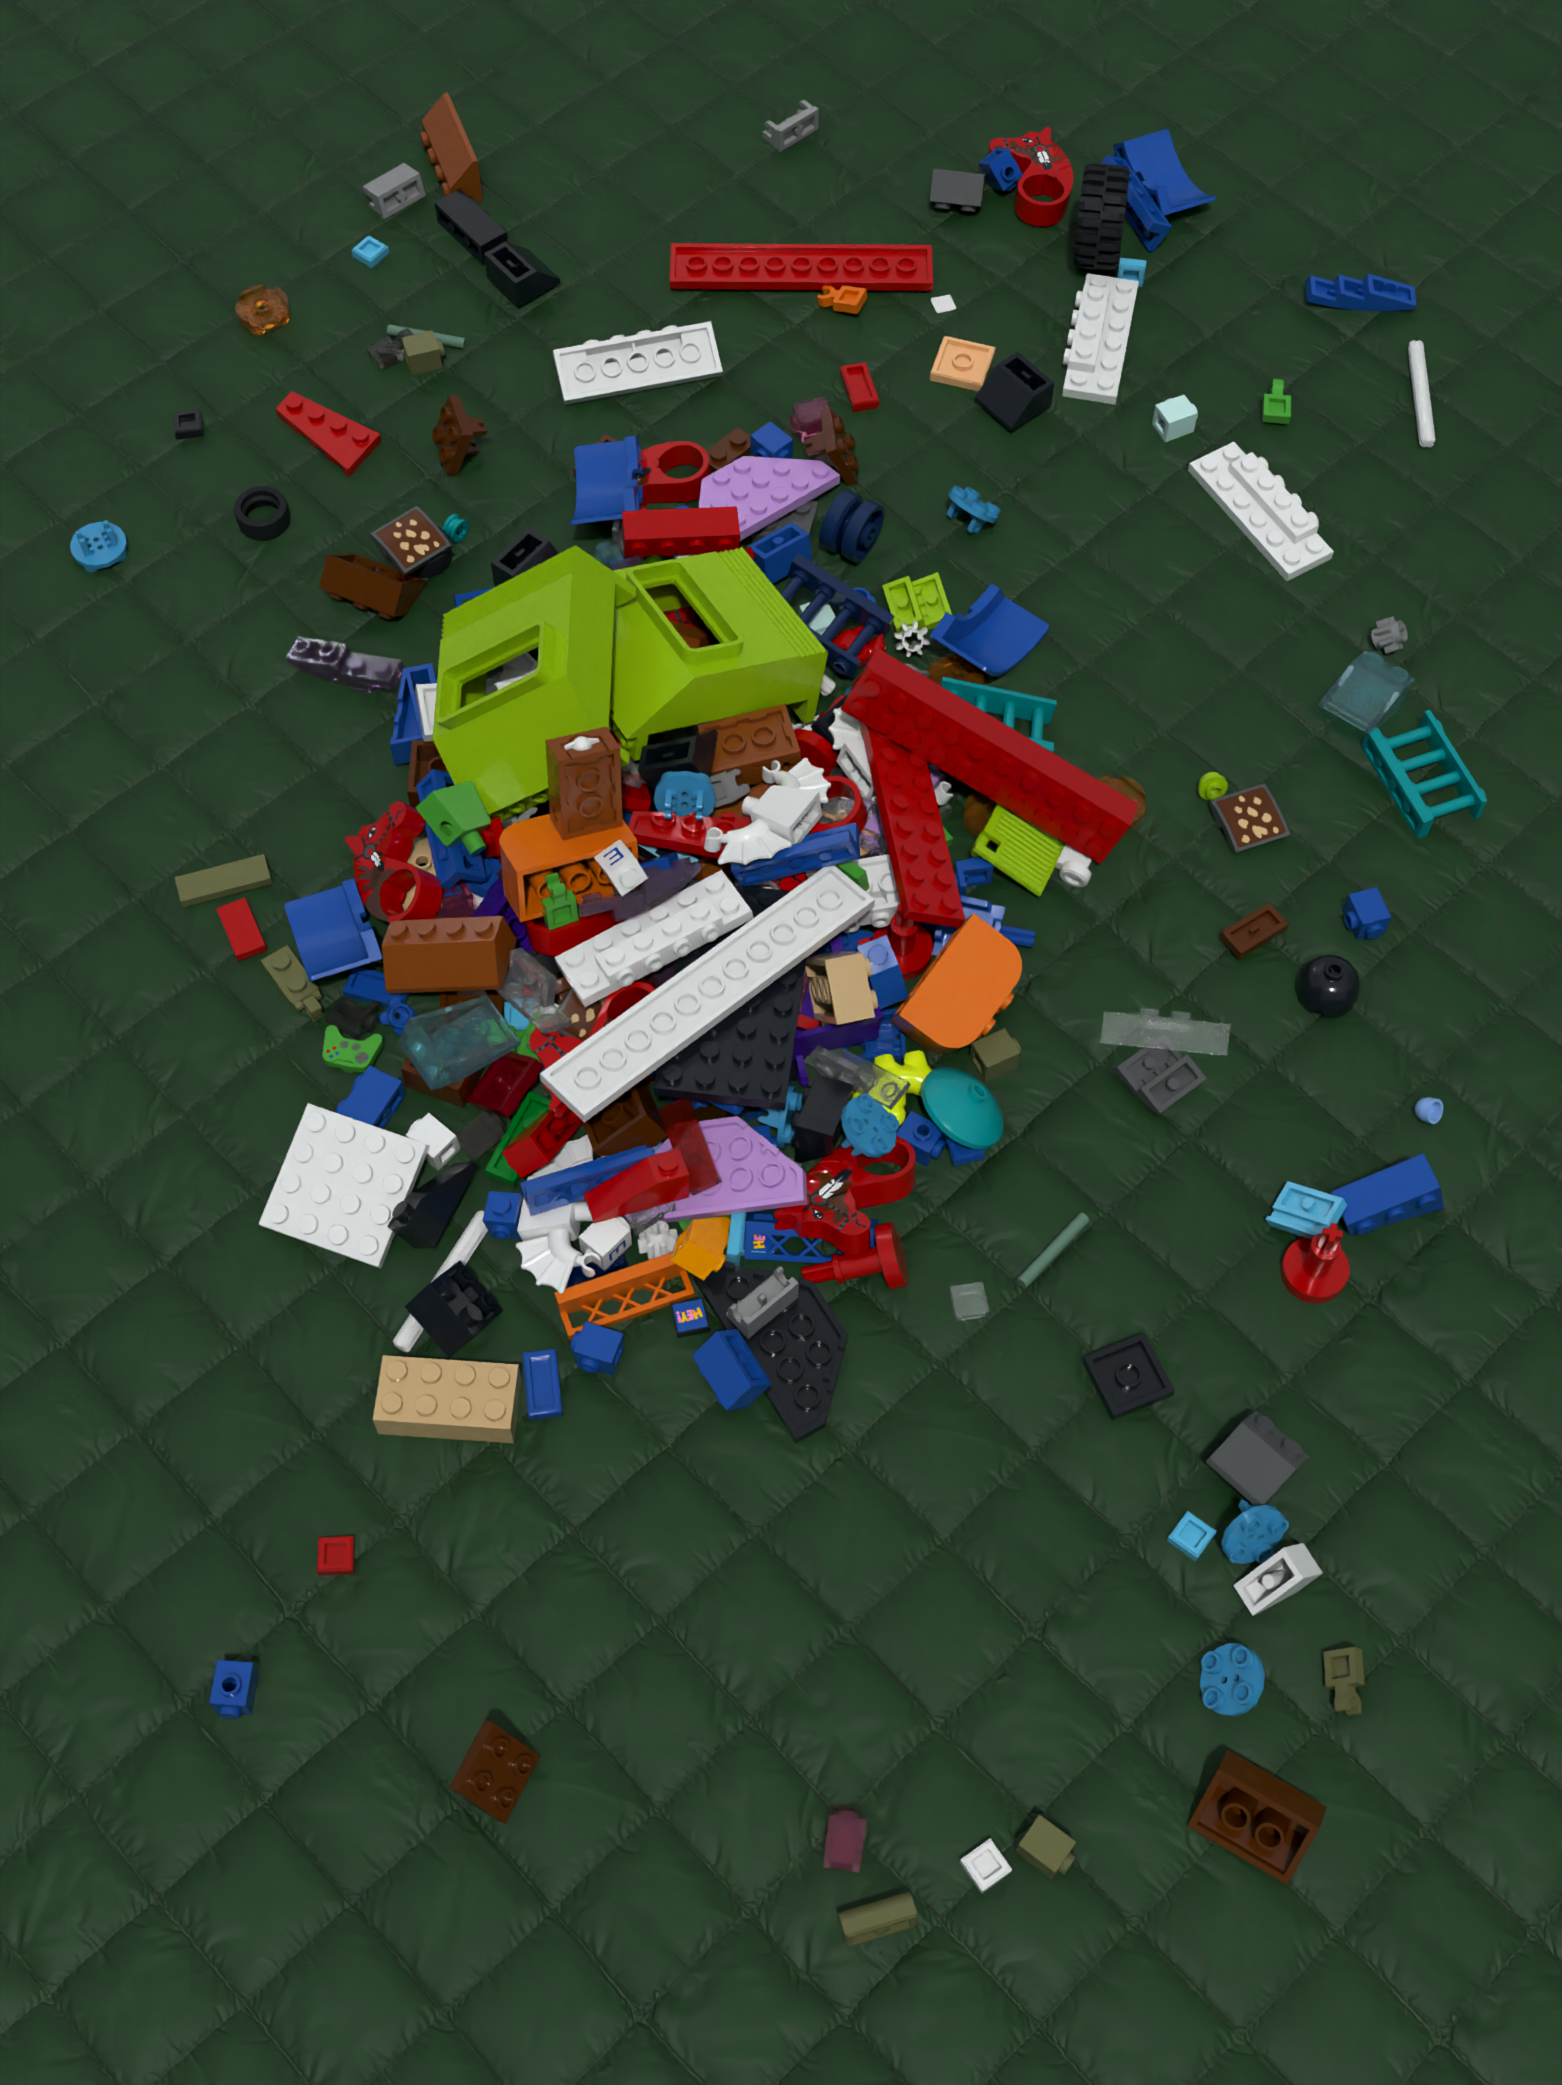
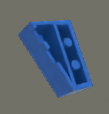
(1390, 1196)

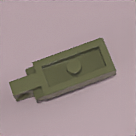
(293, 982)

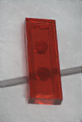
(687, 1136)

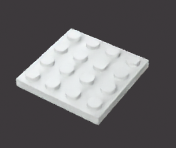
(343, 1185)

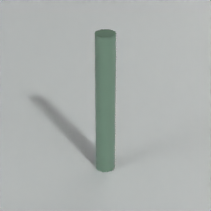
(447, 340)
(1053, 1250)

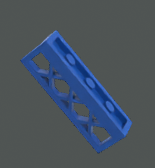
(1143, 207)
(813, 852)
(448, 860)
(571, 1183)
(763, 1224)

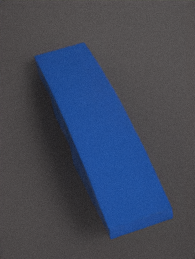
(1367, 295)

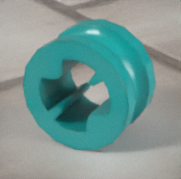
(456, 527)

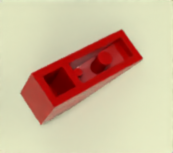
(540, 1141)
(642, 1186)

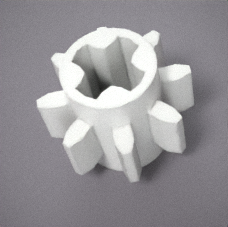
(915, 645)
(657, 1240)

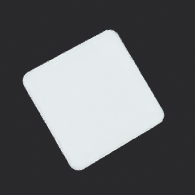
(943, 303)

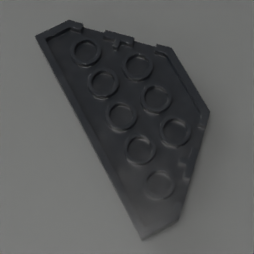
(796, 1349)

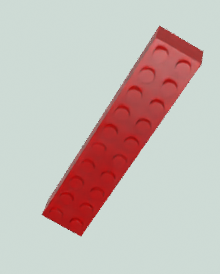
(989, 756)

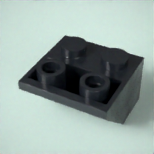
(518, 273)
(1015, 392)
(521, 555)
(677, 754)
(820, 1122)
(453, 1308)

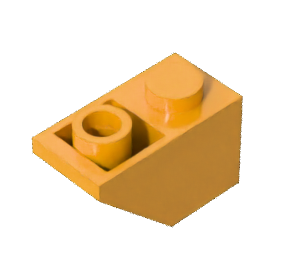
(702, 1246)

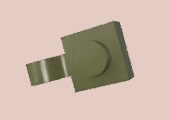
(1343, 1674)

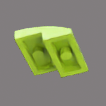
(917, 600)

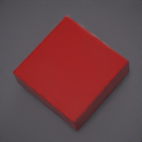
(336, 1555)

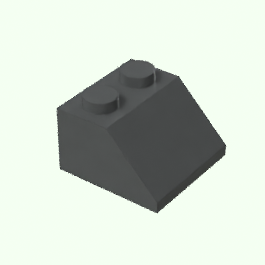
(957, 188)
(1258, 1459)

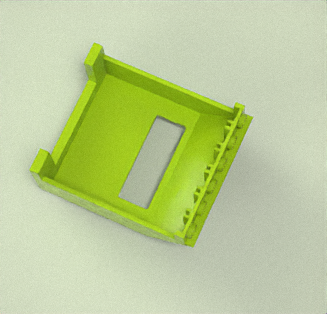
(761, 659)
(501, 737)

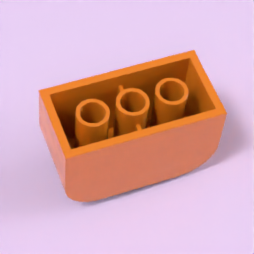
(535, 850)
(961, 989)

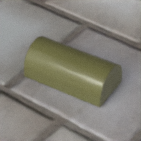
(877, 1919)

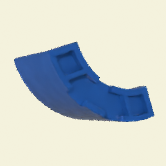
(1161, 172)
(607, 480)
(993, 634)
(332, 931)

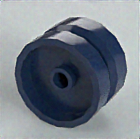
(851, 526)

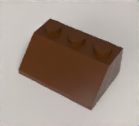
(370, 584)
(626, 1123)
(1257, 1817)

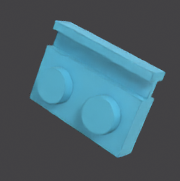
(1305, 1210)

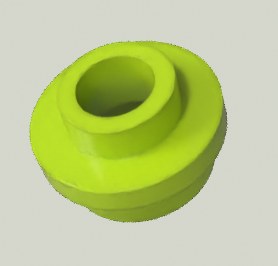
(1212, 786)

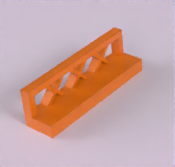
(620, 1283)

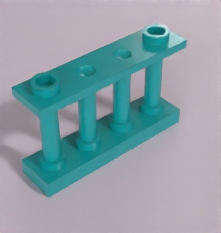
(1008, 704)
(1407, 793)

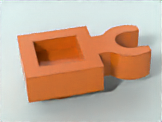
(846, 299)

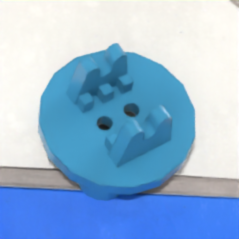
(970, 502)
(108, 549)
(699, 794)
(783, 1118)
(868, 1127)
(1254, 1533)
(1229, 1663)

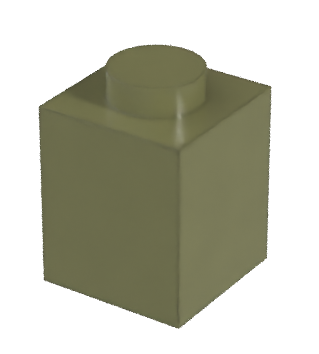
(423, 352)
(995, 1055)
(1047, 1848)

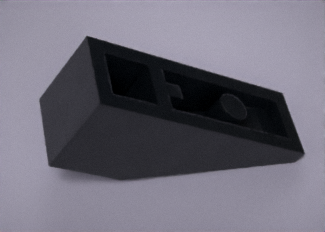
(428, 1209)

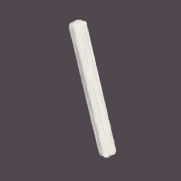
(1421, 394)
(461, 1251)

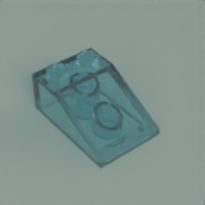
(1368, 692)
(456, 1041)

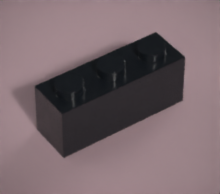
(469, 224)

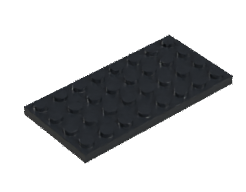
(752, 1049)

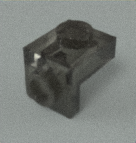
(353, 1018)
(481, 1134)

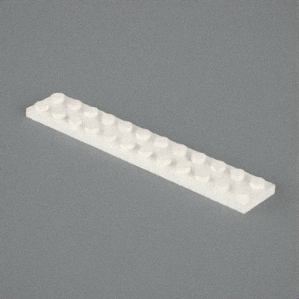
(705, 992)

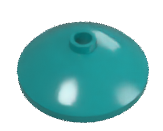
(962, 1107)

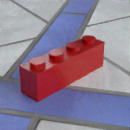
(680, 531)

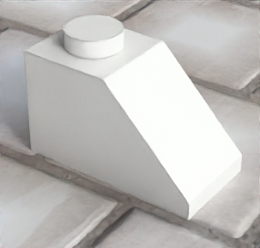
(1278, 1578)

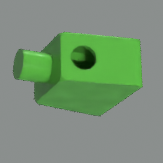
(457, 816)

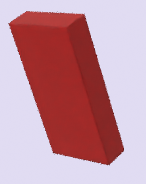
(859, 387)
(241, 929)

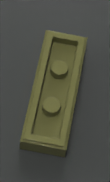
(223, 880)

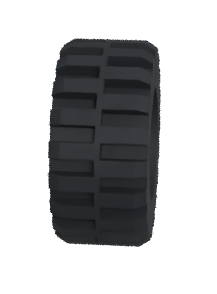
(1101, 216)

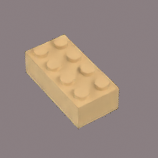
(840, 987)
(447, 1399)

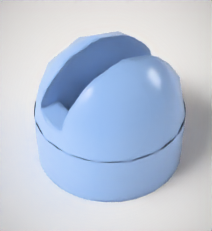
(1429, 1110)

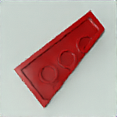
(332, 433)
(682, 832)

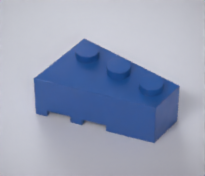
(407, 719)

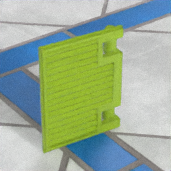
(1022, 849)

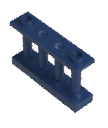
(848, 601)

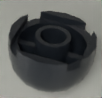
(1328, 986)

